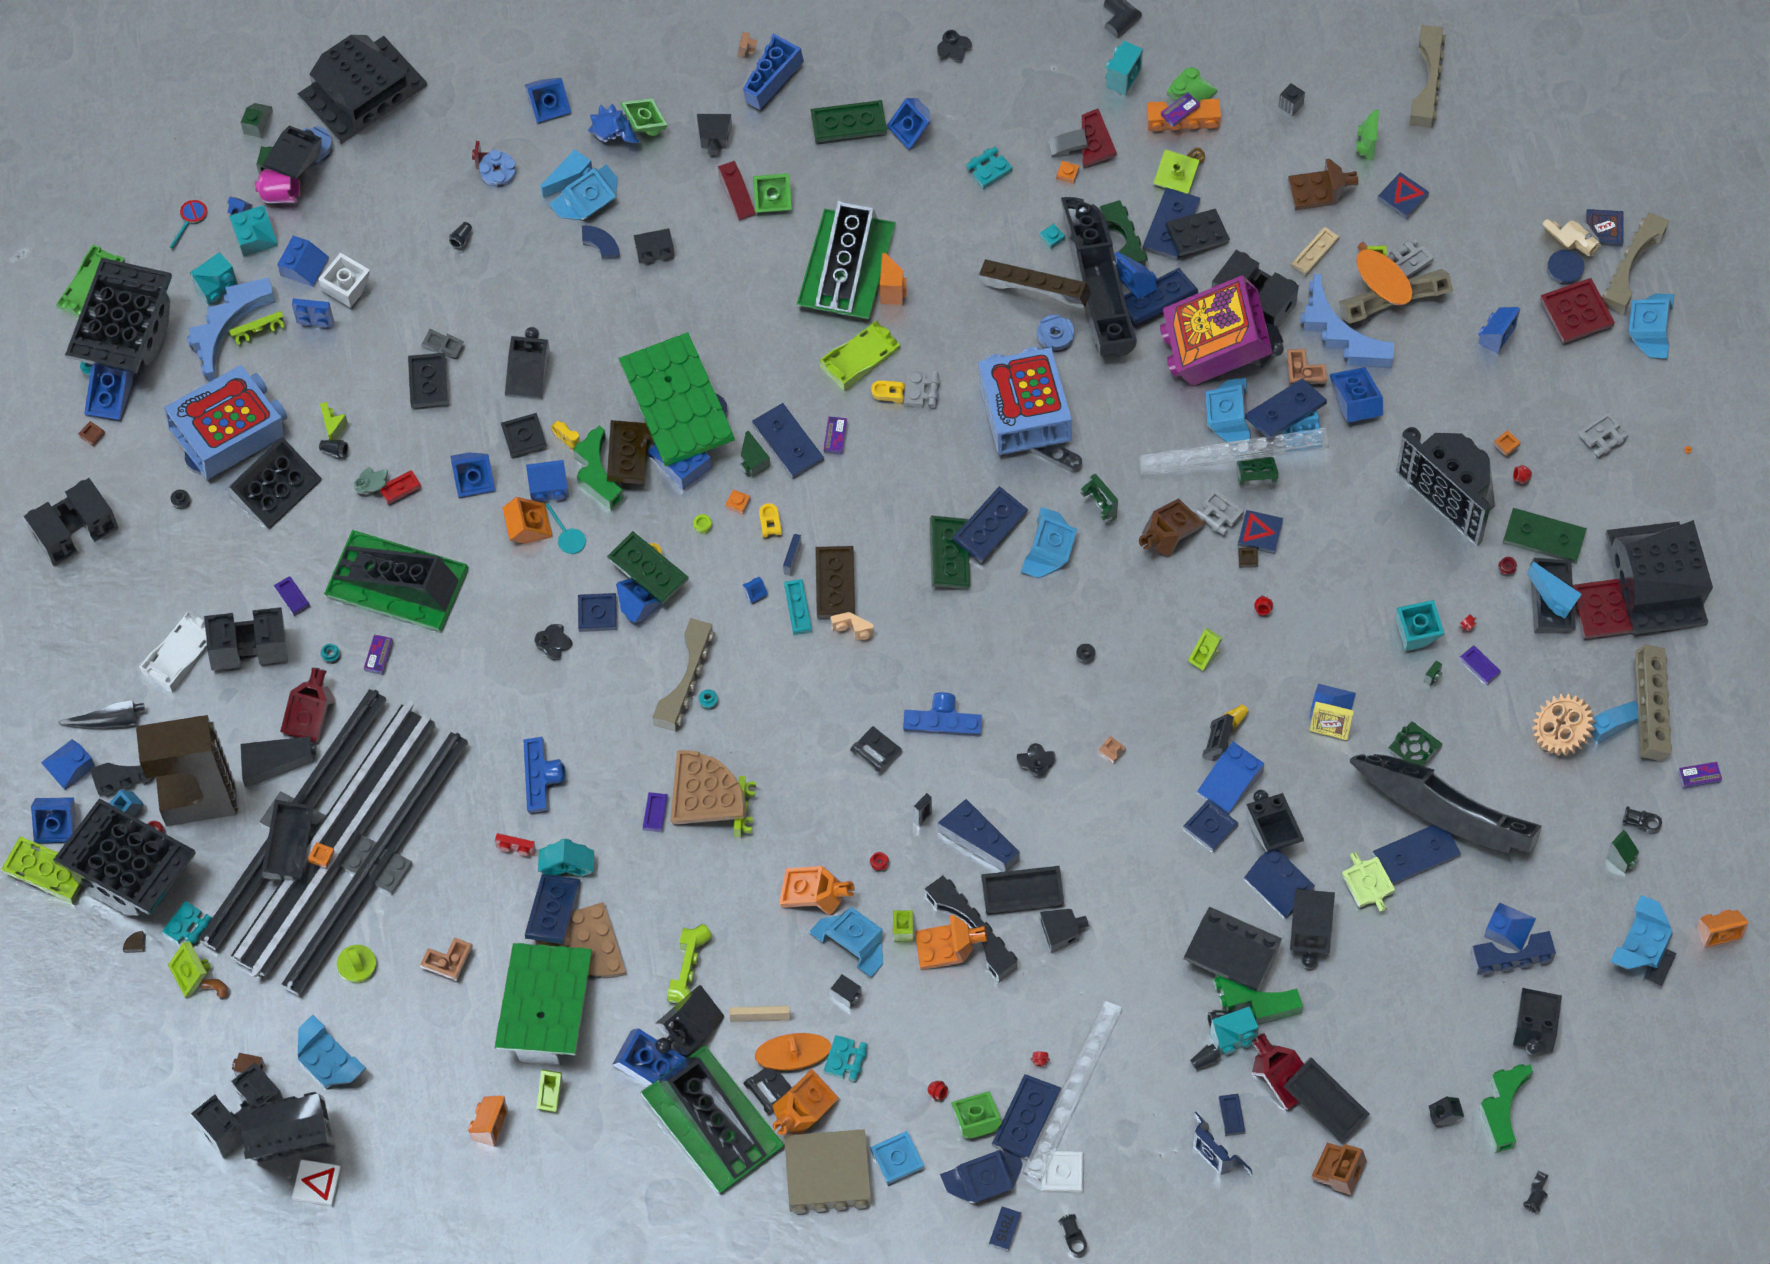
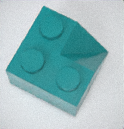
(1124, 67)
(253, 230)
(212, 278)
(1418, 624)
(1234, 1031)

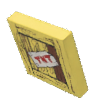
(1331, 720)

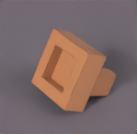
(746, 45)
(1111, 749)

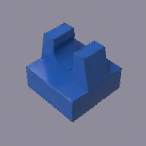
(236, 203)
(755, 589)

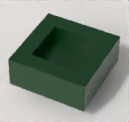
(1433, 673)

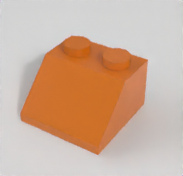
(892, 282)
(526, 520)
(1722, 927)
(489, 1120)

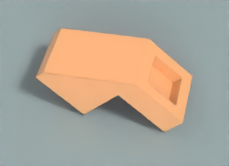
(861, 628)

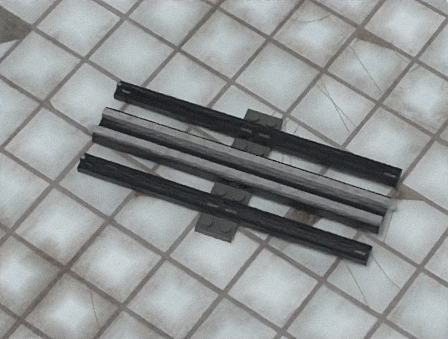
(340, 829)

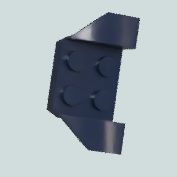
(1215, 1154)
(983, 1176)

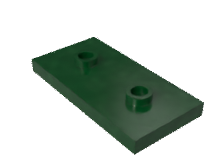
(848, 121)
(1544, 535)
(948, 559)
(647, 567)

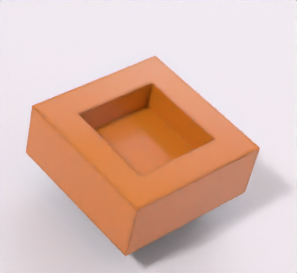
(1067, 172)
(1506, 443)
(737, 501)
(321, 855)

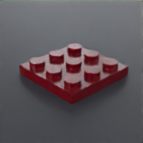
(1577, 310)
(1602, 609)

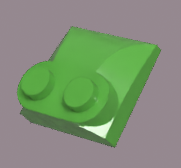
(1193, 83)
(644, 116)
(1368, 134)
(772, 192)
(976, 1115)

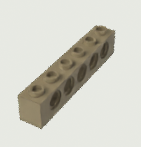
(1653, 702)

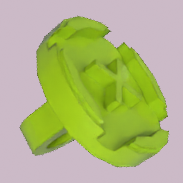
(356, 963)

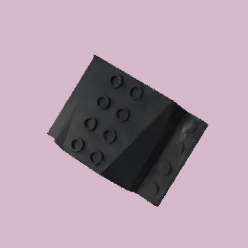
(358, 84)
(122, 317)
(1451, 477)
(1661, 575)
(123, 859)
(285, 1128)

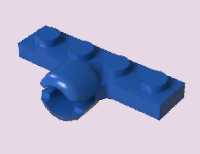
(942, 717)
(539, 774)

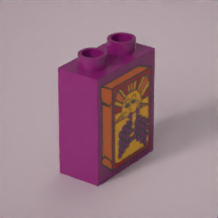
(1215, 331)

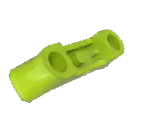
(689, 942)

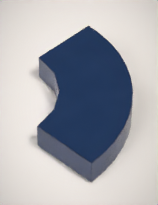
(601, 241)

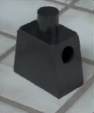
(714, 131)
(1061, 928)

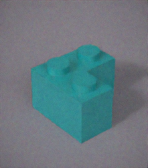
(566, 857)

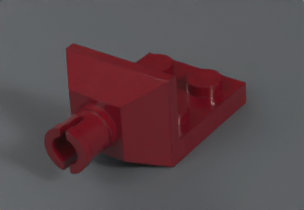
(307, 707)
(1277, 1067)

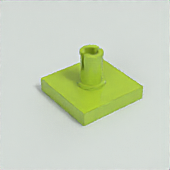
(1176, 171)
(188, 968)

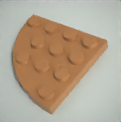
(704, 790)
(592, 930)

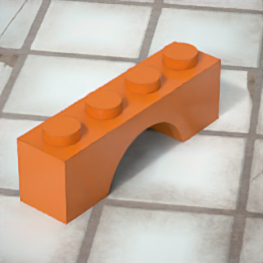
(1206, 116)

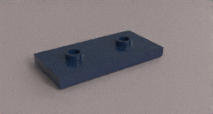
(1171, 207)
(1170, 289)
(1285, 409)
(787, 440)
(990, 524)
(1417, 853)
(552, 909)
(1026, 1116)

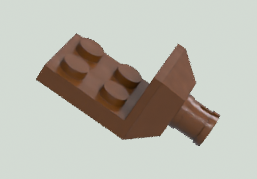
(1320, 187)
(1168, 526)

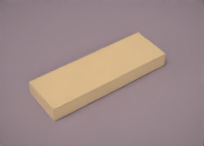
(1314, 251)
(763, 1013)

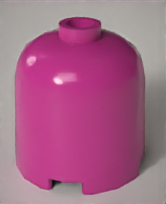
(277, 187)

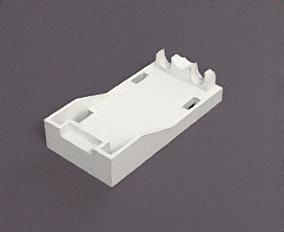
(176, 653)

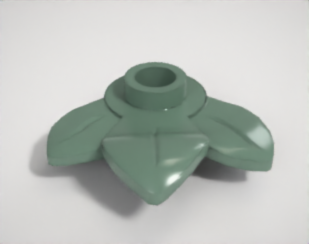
(370, 480)

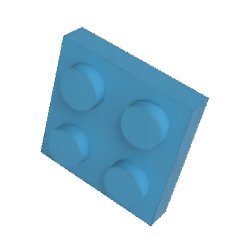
(897, 1157)

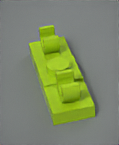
(257, 325)
(739, 824)

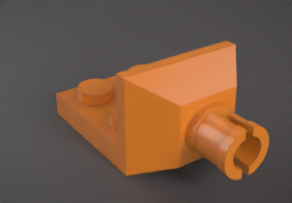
(813, 887)
(947, 943)
(803, 1104)

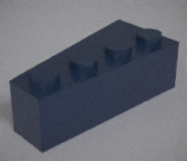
(973, 831)

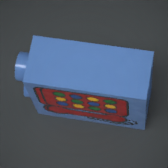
(1024, 400)
(225, 421)

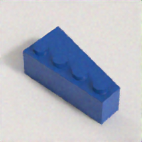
(772, 71)

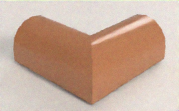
(1299, 369)
(450, 963)

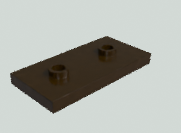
(627, 452)
(835, 580)

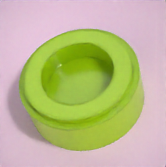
(702, 523)

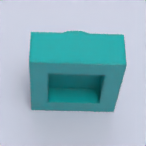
(1052, 236)

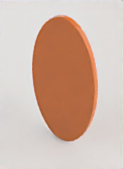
(1384, 277)
(792, 1051)

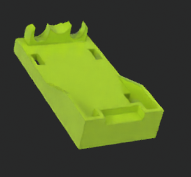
(859, 355)
(41, 870)

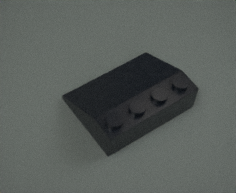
(273, 483)
(1233, 949)

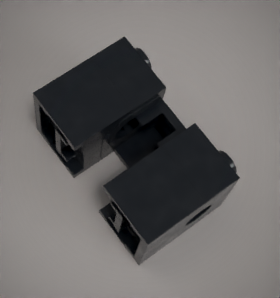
(1276, 292)
(54, 524)
(233, 639)
(223, 1127)

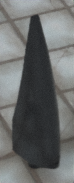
(114, 715)

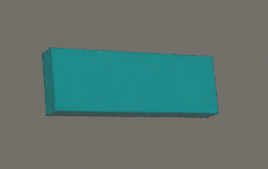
(797, 607)

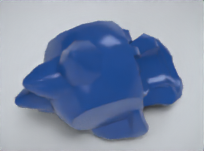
(612, 123)

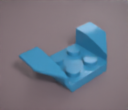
(586, 194)
(1650, 324)
(1227, 410)
(1050, 545)
(855, 934)
(1646, 938)
(324, 1056)

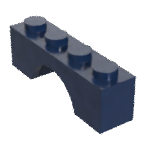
(1488, 958)

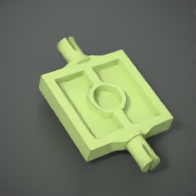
(1368, 882)

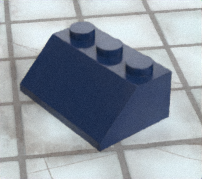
(1276, 881)

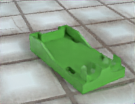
(76, 293)

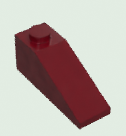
(736, 190)

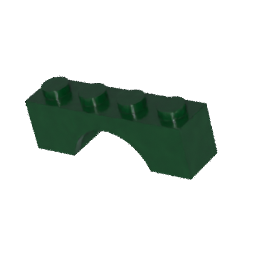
(1117, 221)

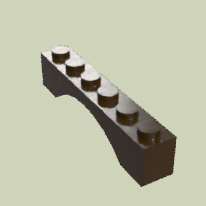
(1008, 276)

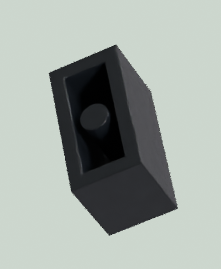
(654, 245)

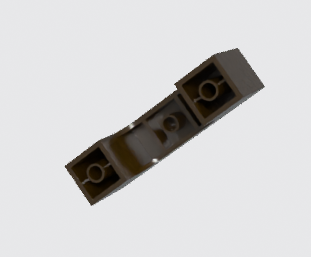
(188, 769)

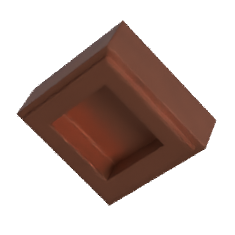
(91, 433)

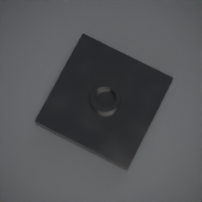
(523, 434)

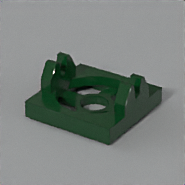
(1258, 474)
(1101, 497)
(1413, 728)

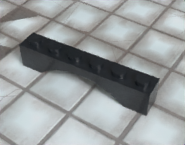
(114, 777)
(945, 898)

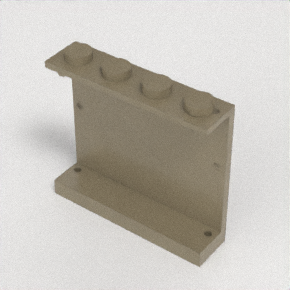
(827, 1171)

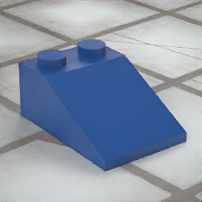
(107, 392)
(1357, 394)
(684, 471)
(1231, 777)
(642, 1060)

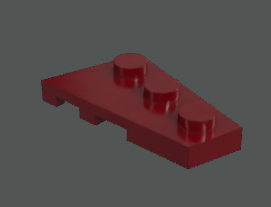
(1098, 139)

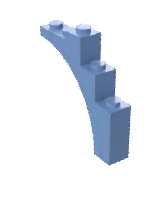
(238, 302)
(1337, 335)

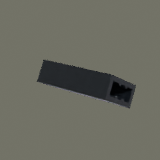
(274, 757)

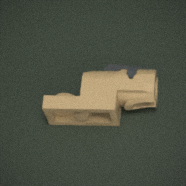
(1574, 236)

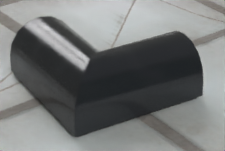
(1124, 16)

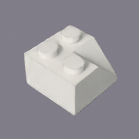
(344, 280)

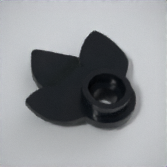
(955, 47)
(555, 640)
(1036, 759)

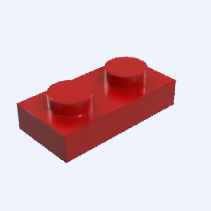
(400, 487)
(509, 843)

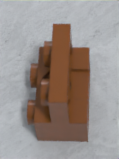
(1340, 1167)

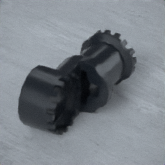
(1641, 819)
(1537, 1194)
(1073, 1234)

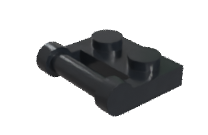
(1218, 736)
(879, 745)
(773, 1083)

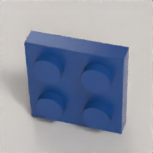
(312, 312)

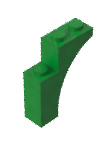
(592, 475)
(1264, 1005)
(1496, 1110)

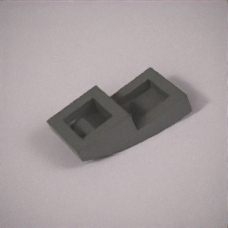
(1066, 142)
(440, 343)

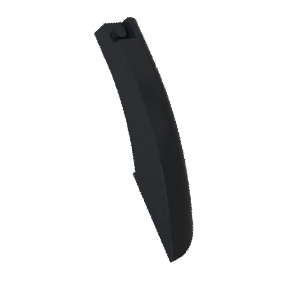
(1097, 266)
(1444, 806)

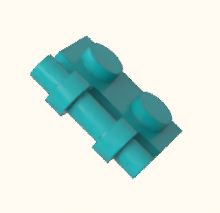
(990, 172)
(183, 921)
(839, 1057)

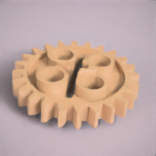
(1563, 724)

